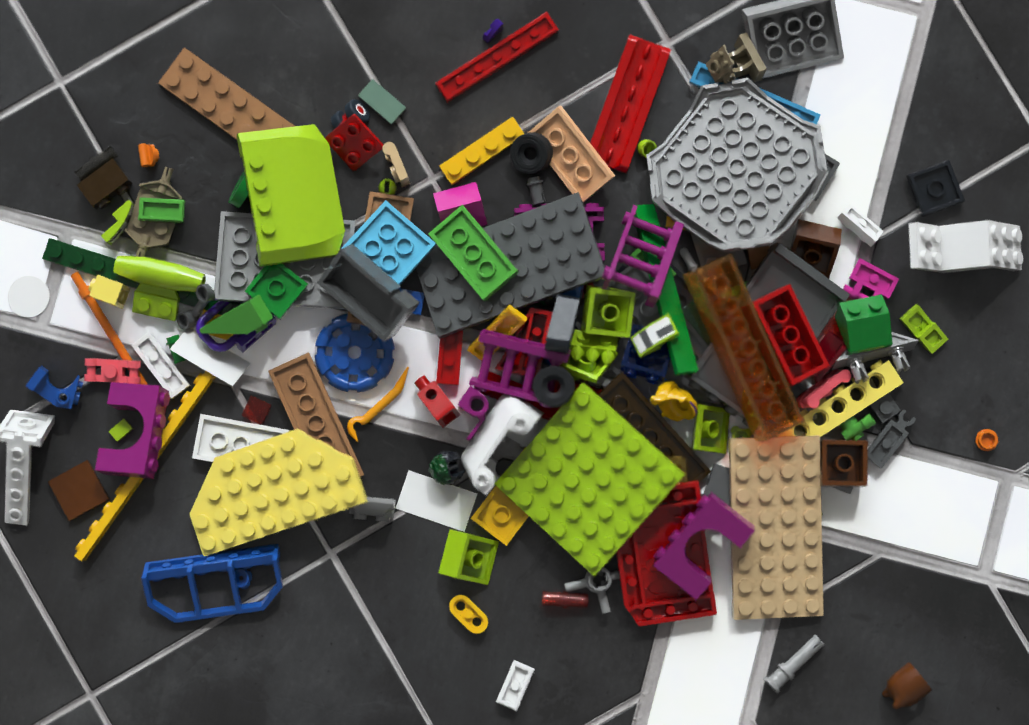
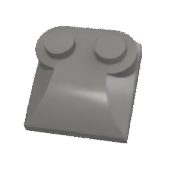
(376, 507)

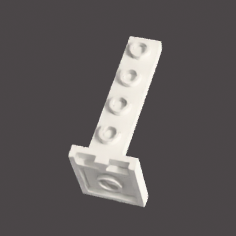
(21, 432)

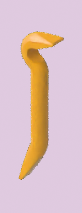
(378, 407)

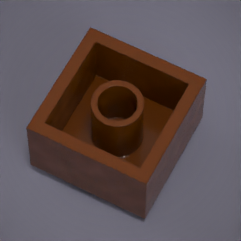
(844, 463)

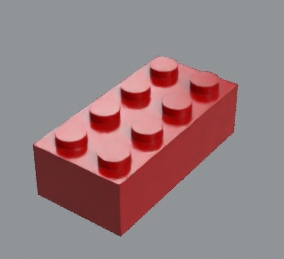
(790, 334)

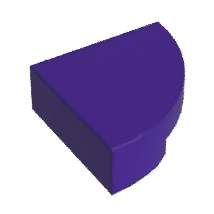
(496, 27)

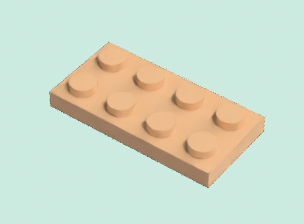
(573, 155)

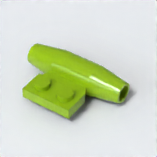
(158, 284)

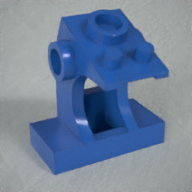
(41, 385)

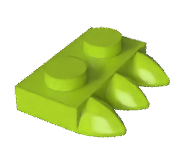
(594, 346)

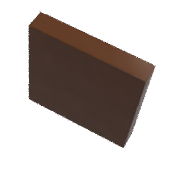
(78, 490)

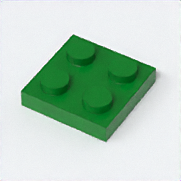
(277, 288)

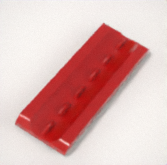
(629, 102)

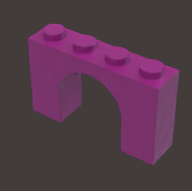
(141, 458)
(712, 515)

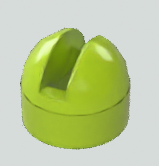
(645, 147)
(392, 186)

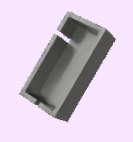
(368, 292)

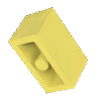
(109, 291)

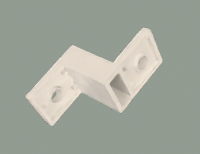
(965, 246)

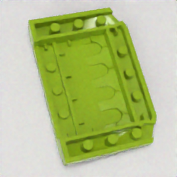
(292, 194)

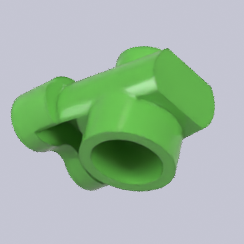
(853, 428)

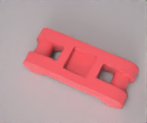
(112, 370)
(823, 389)

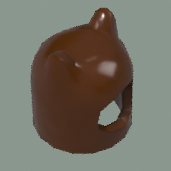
(906, 687)

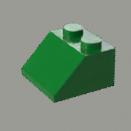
(864, 324)

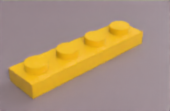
(481, 151)

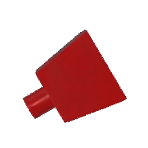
(440, 406)

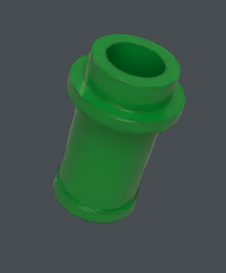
(170, 342)

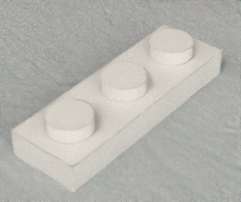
(160, 365)

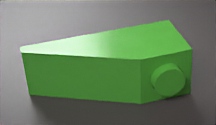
(241, 320)

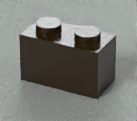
(105, 184)

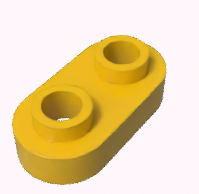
(468, 614)

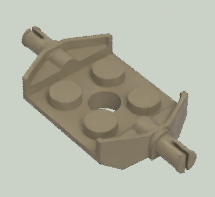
(149, 233)

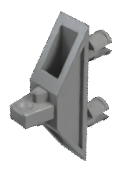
(896, 351)

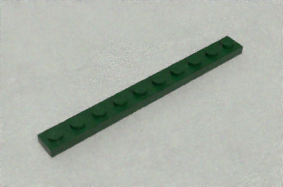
(95, 263)

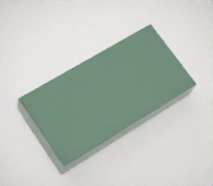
(382, 102)

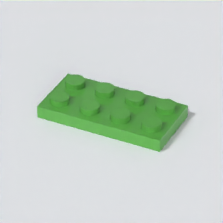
(473, 253)

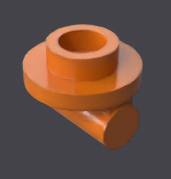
(148, 155)

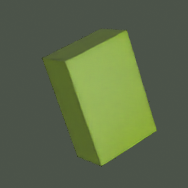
(121, 430)

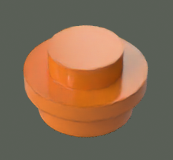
(986, 440)

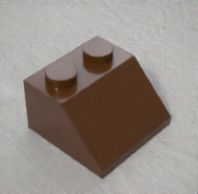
(816, 245)

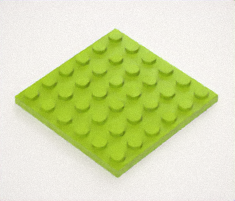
(589, 479)

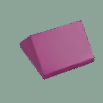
(451, 199)

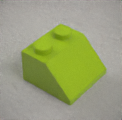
(608, 311)
(468, 557)

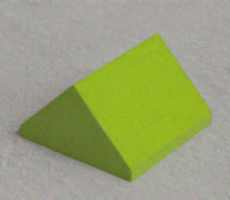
(710, 429)

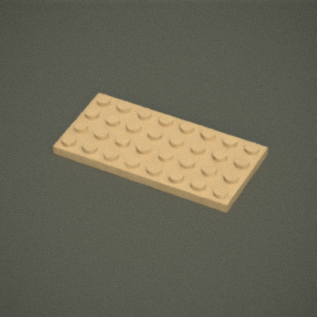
(778, 492)

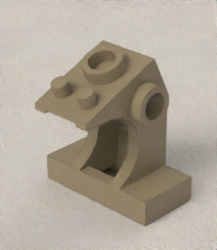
(744, 57)

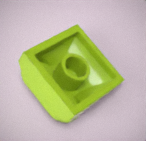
(584, 369)

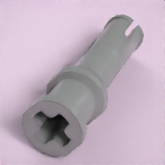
(786, 670)

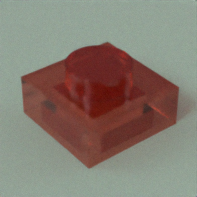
(256, 410)

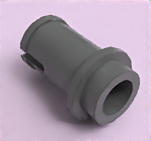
(536, 190)

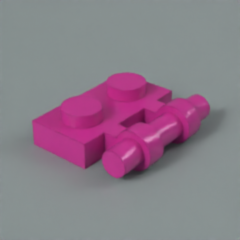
(871, 278)

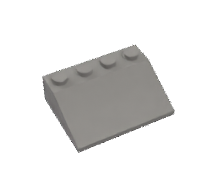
(794, 34)

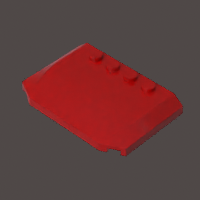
(645, 589)

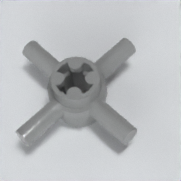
(600, 590)

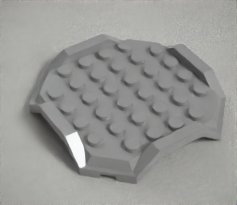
(737, 167)

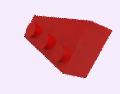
(533, 329)

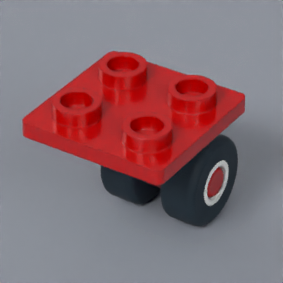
(351, 136)

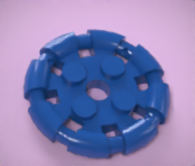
(350, 366)

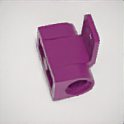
(465, 404)

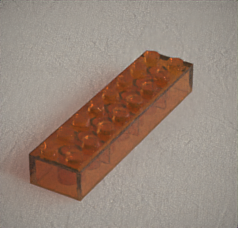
(743, 348)

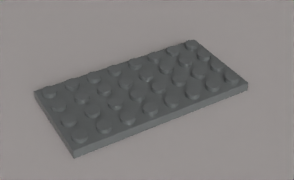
(547, 246)

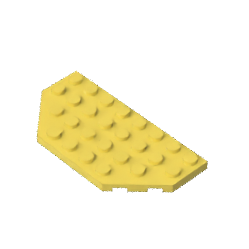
(272, 489)

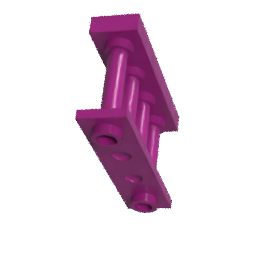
(659, 271)
(513, 346)

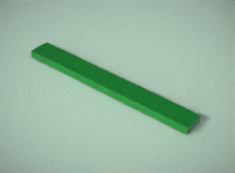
(668, 301)

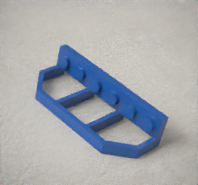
(201, 565)

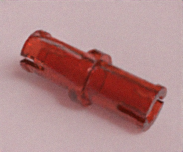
(564, 599)

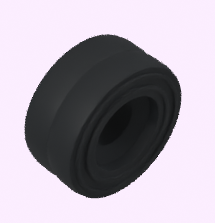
(540, 144)
(553, 373)

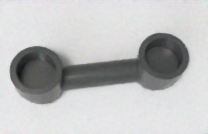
(204, 294)

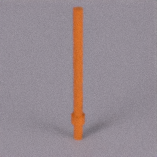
(102, 319)

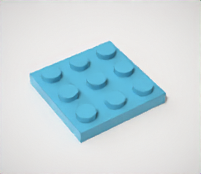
(392, 242)

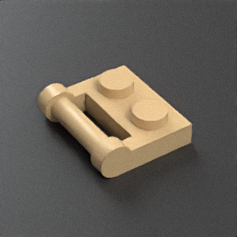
(397, 170)

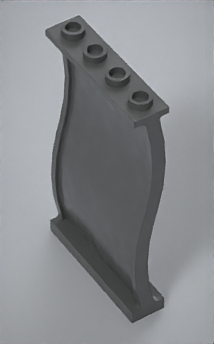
(815, 293)

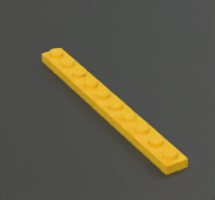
(125, 491)

